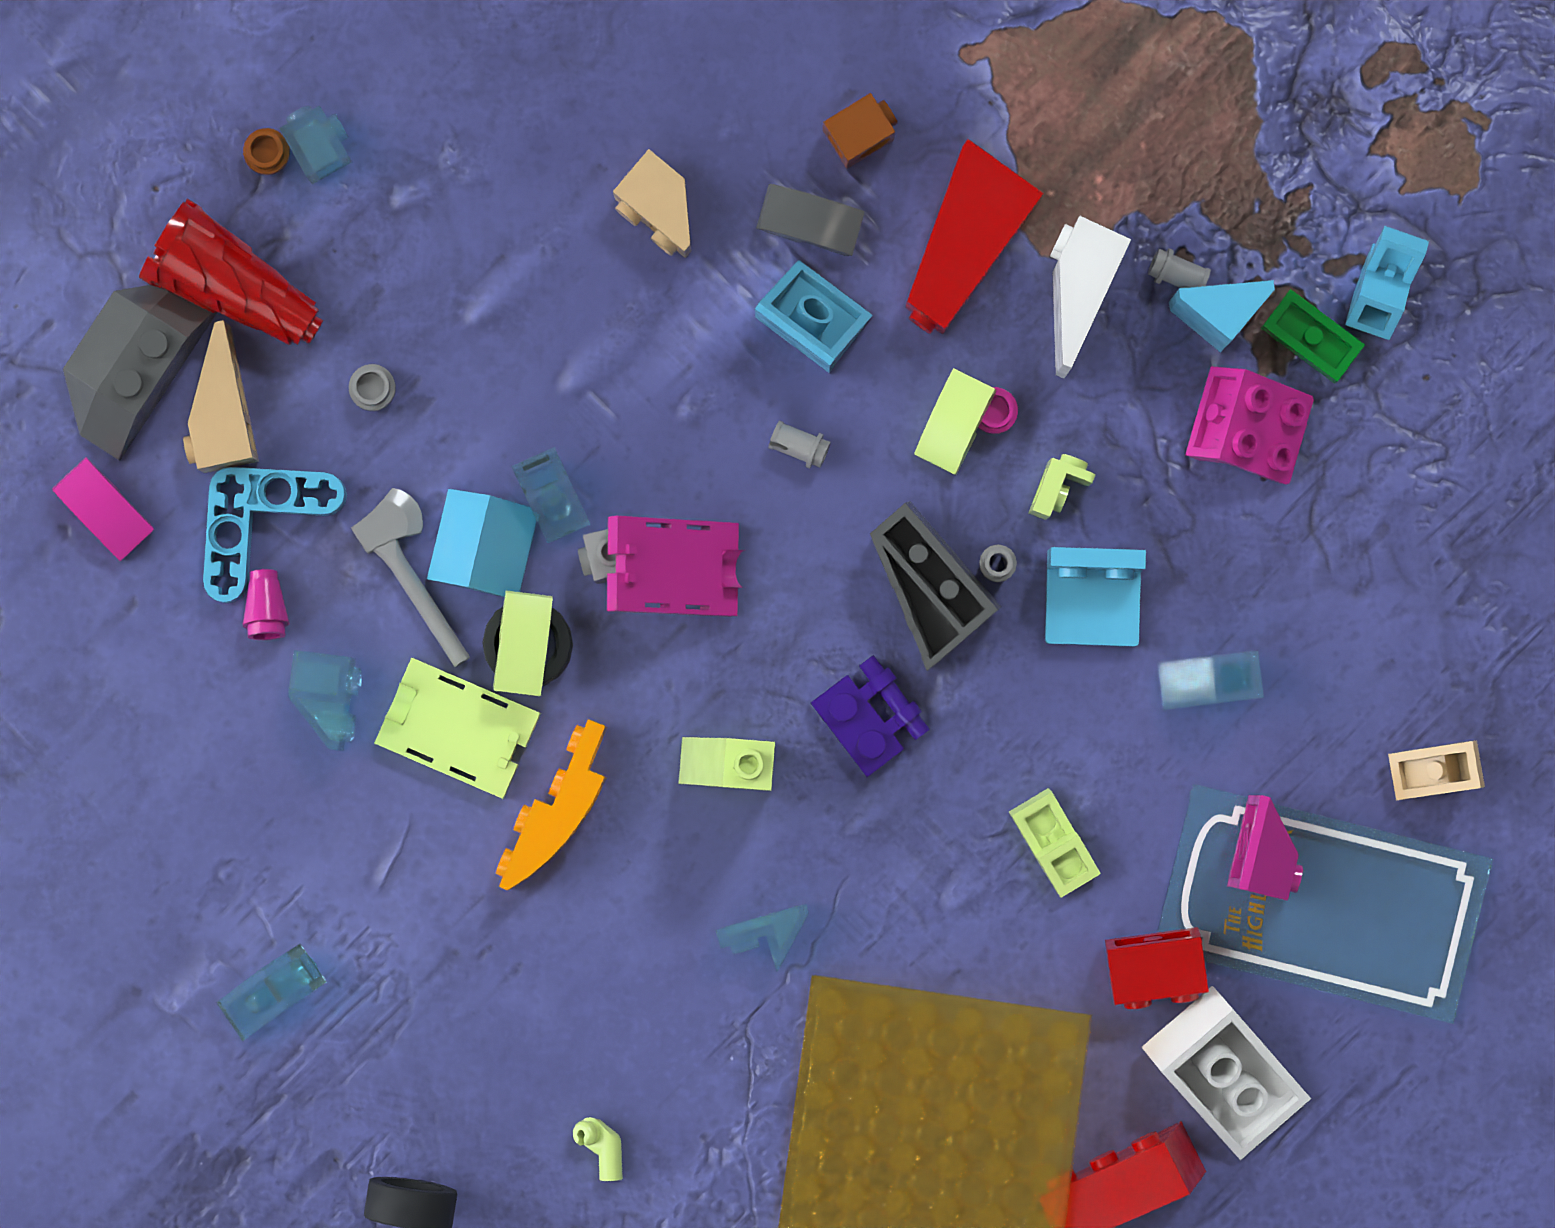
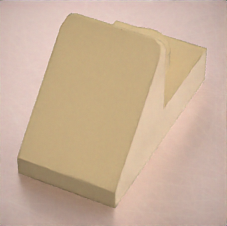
(1436, 770)

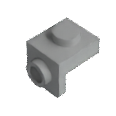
(595, 556)

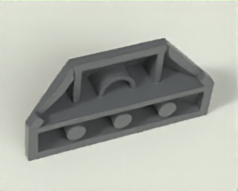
(130, 362)

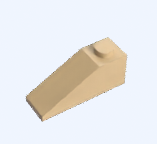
(219, 415)

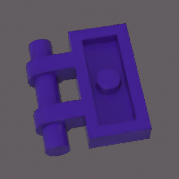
(859, 726)

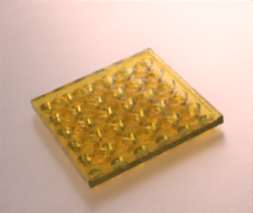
(932, 1110)

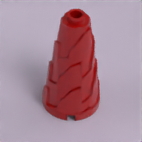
(223, 275)

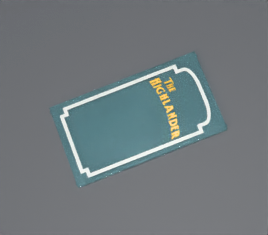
(1369, 921)

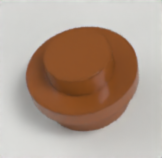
(266, 151)

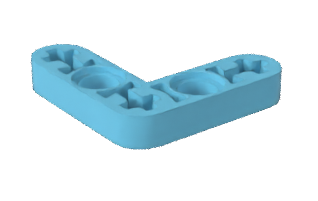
(255, 500)

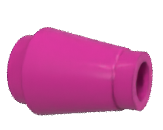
(265, 607)

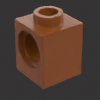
(860, 129)

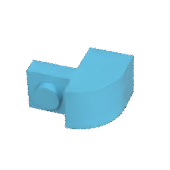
(1386, 282)

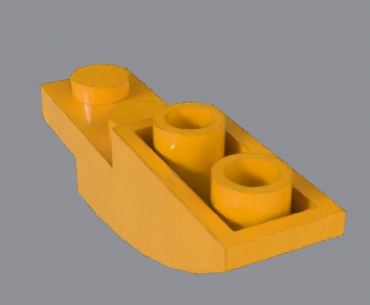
(547, 826)

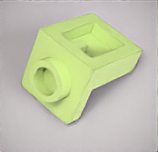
(1051, 490)

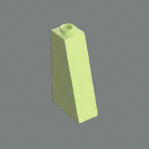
(727, 763)

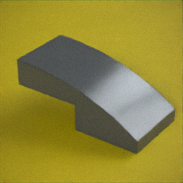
(810, 219)

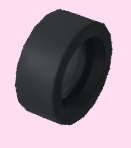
(562, 651)
(410, 1203)

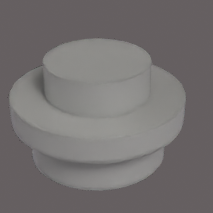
(372, 387)

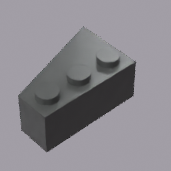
(933, 585)

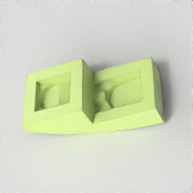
(954, 421)
(523, 643)
(1054, 842)

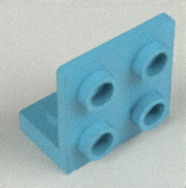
(1093, 596)

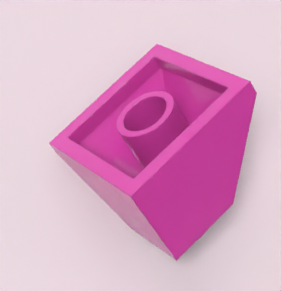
(1265, 853)

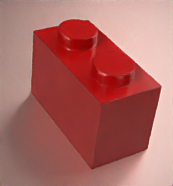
(1157, 967)

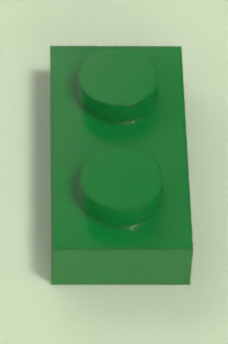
(1312, 336)

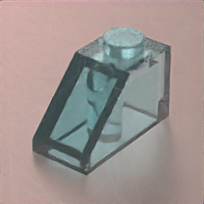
(271, 991)

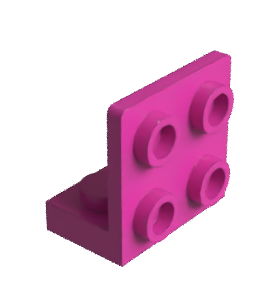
(1250, 423)

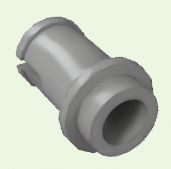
(1177, 270)
(799, 444)
(1007, 557)

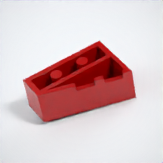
(1134, 1180)

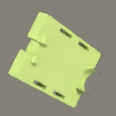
(456, 728)

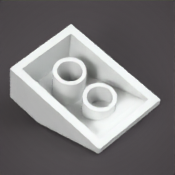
(1084, 270)
(1226, 1073)

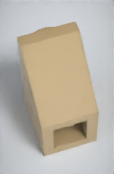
(659, 199)

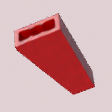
(973, 228)

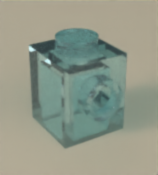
(316, 142)

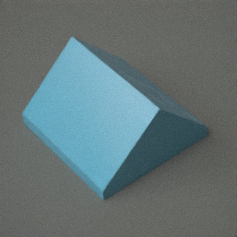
(1219, 310)
(812, 315)
(482, 543)

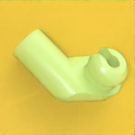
(604, 1143)

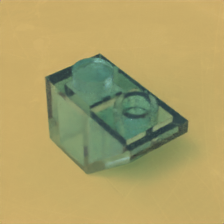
(1211, 680)
(322, 694)

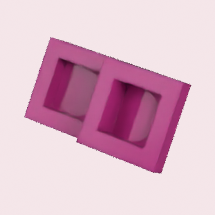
(102, 509)

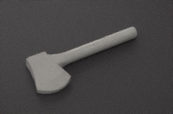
(379, 532)

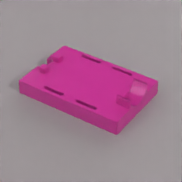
(673, 566)

